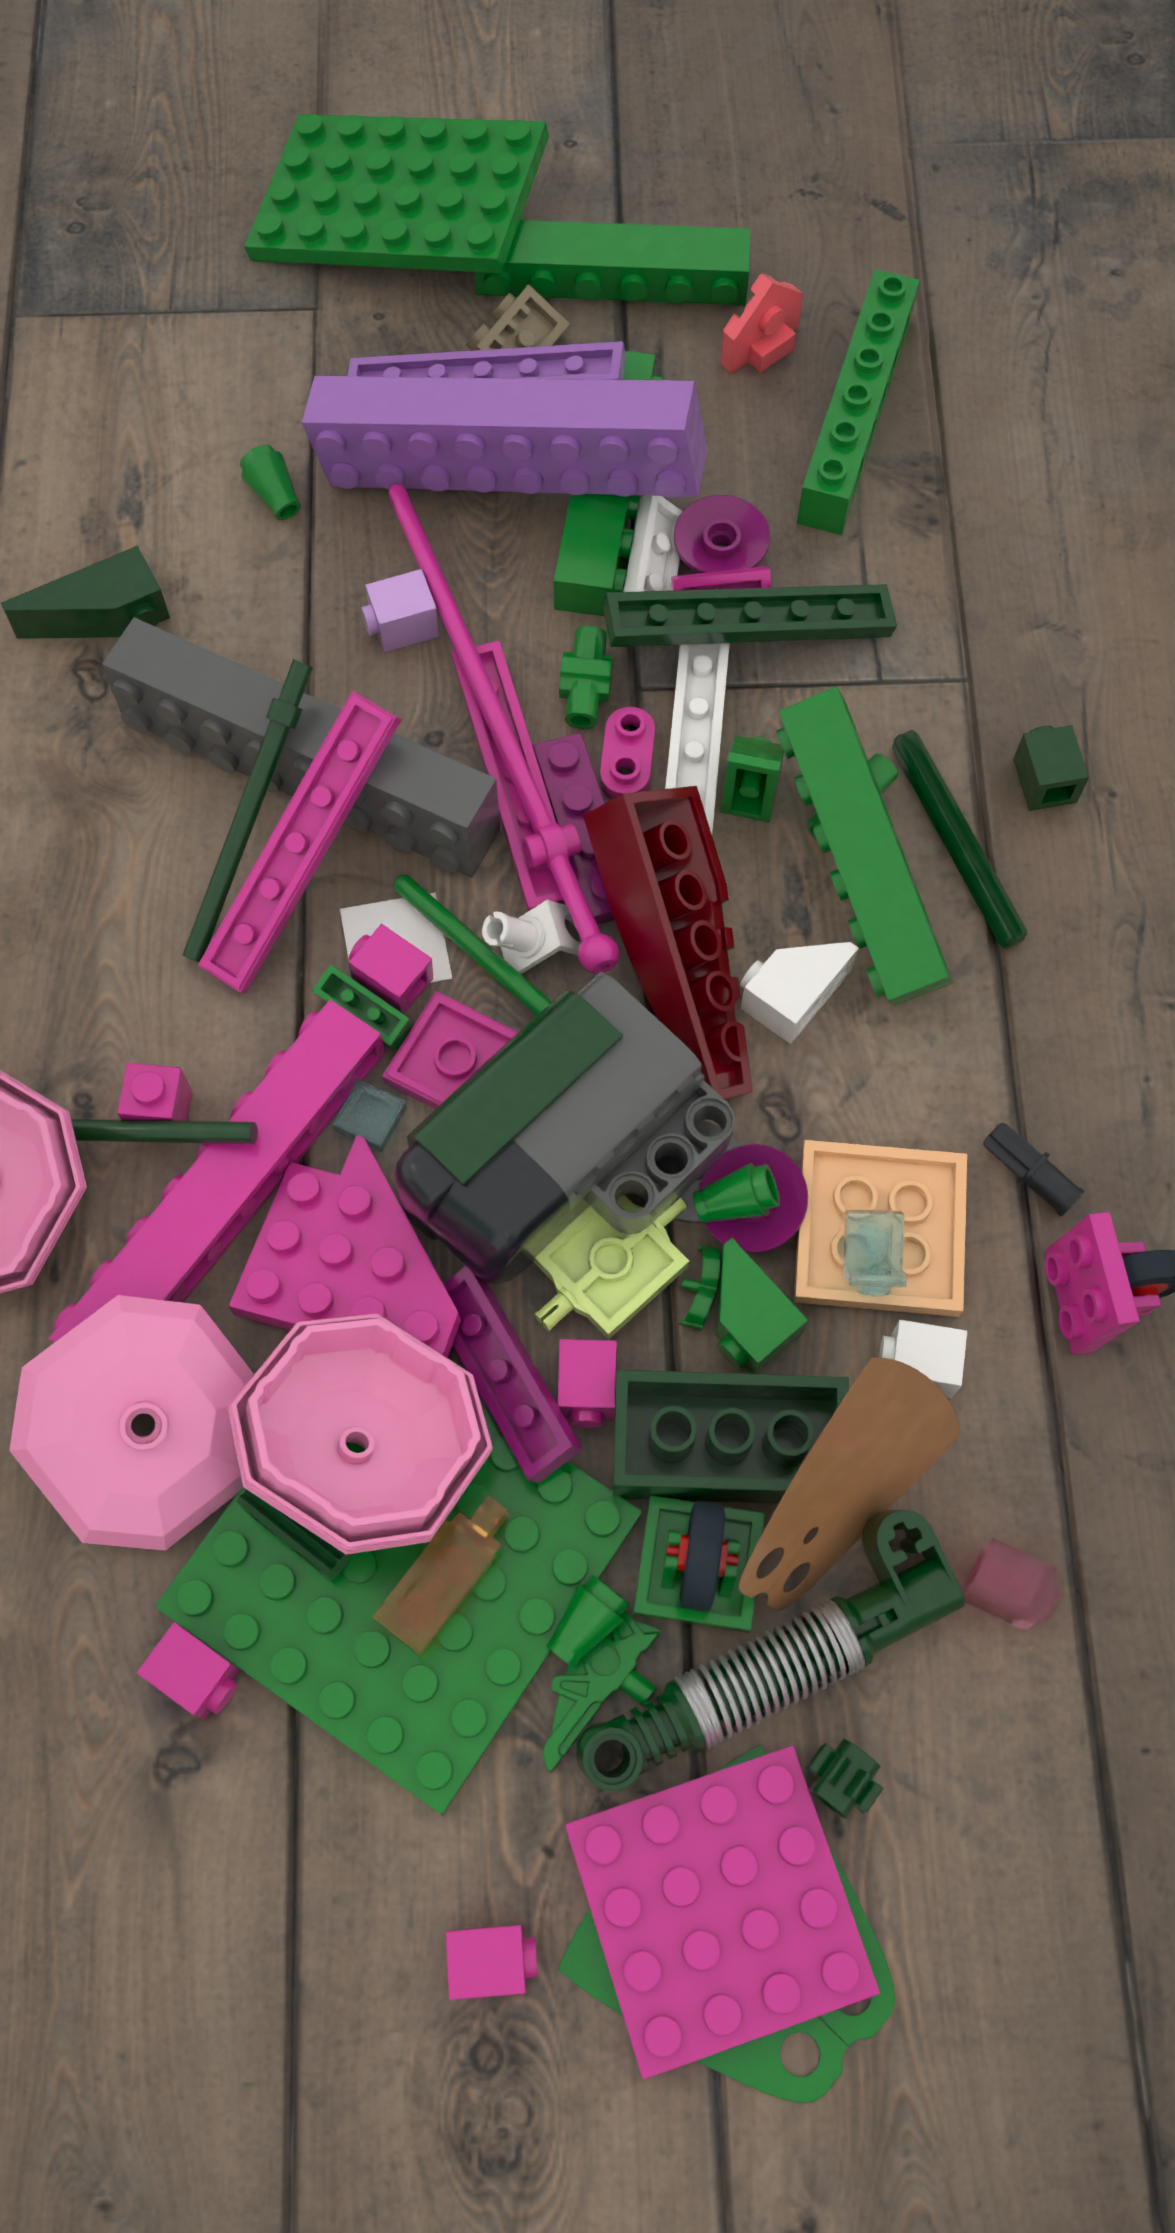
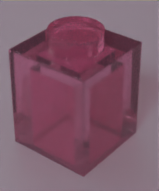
(1011, 1585)

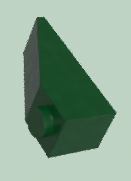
(90, 601)

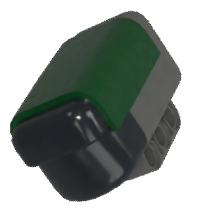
(559, 1126)

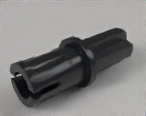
(1032, 1168)

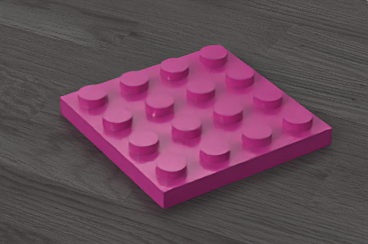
(720, 1911)

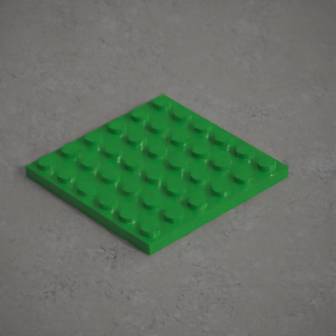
(338, 1666)

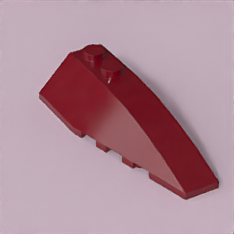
(669, 913)

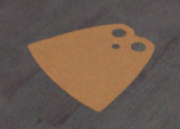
(861, 1464)

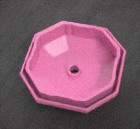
(37, 1180)
(370, 1388)
(79, 1412)

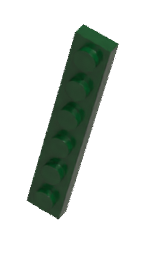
(748, 615)

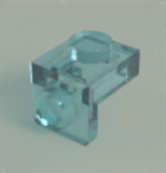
(874, 1251)

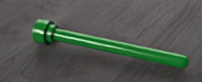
(471, 944)

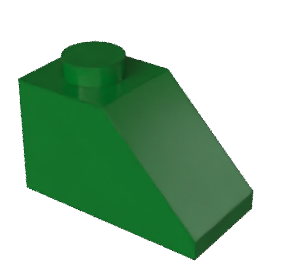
(752, 778)
(752, 1313)

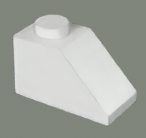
(795, 985)

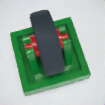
(696, 1563)

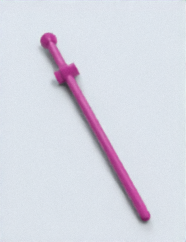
(550, 843)

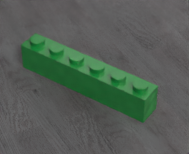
(624, 263)
(598, 533)
(864, 846)

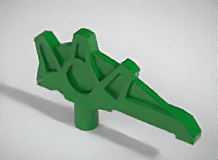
(594, 1679)

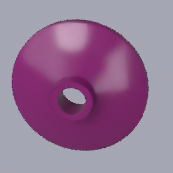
(725, 522)
(782, 1222)

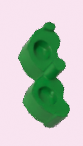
(706, 1289)

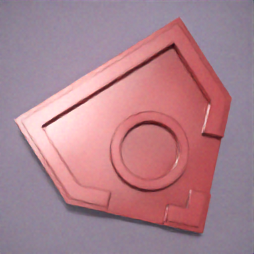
(765, 327)

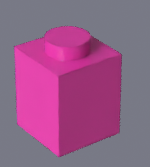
(390, 968)
(154, 1093)
(587, 1381)
(190, 1672)
(489, 1961)

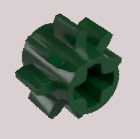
(844, 1778)

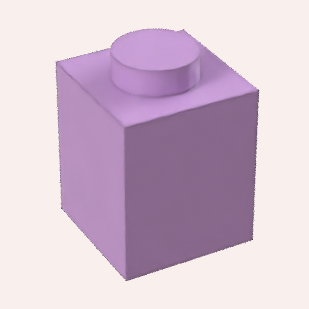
(400, 611)

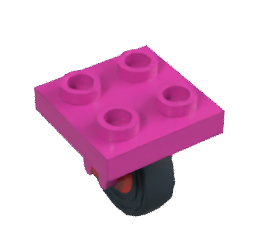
(1104, 1282)

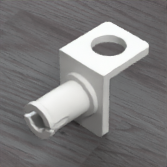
(531, 936)

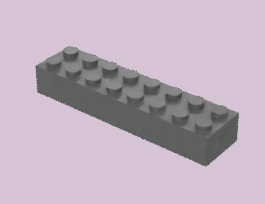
(220, 712)

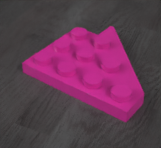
(343, 1252)

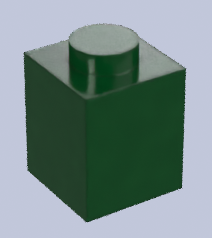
(1050, 767)

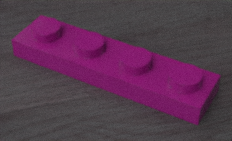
(572, 793)
(509, 1380)

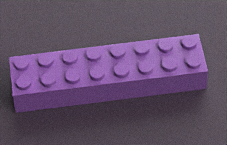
(508, 434)

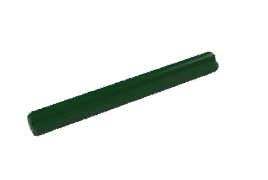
(959, 840)

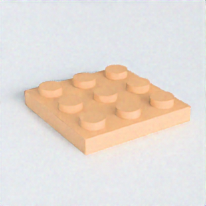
(868, 1177)

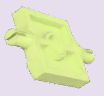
(607, 1271)

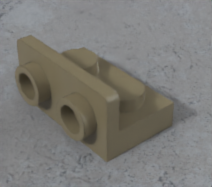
(520, 324)

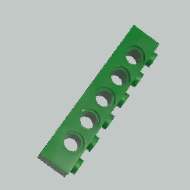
(857, 402)

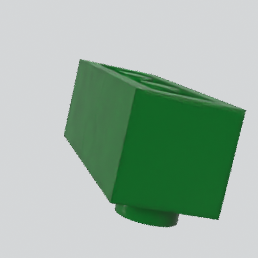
(364, 1005)

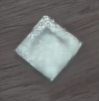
(370, 1115)

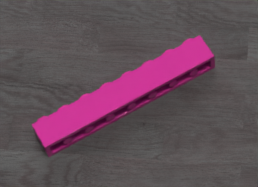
(231, 1182)

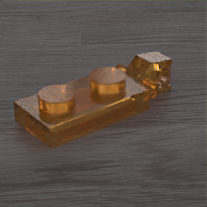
(442, 1576)

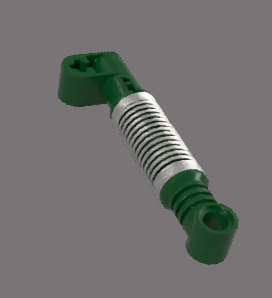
(833, 1639)

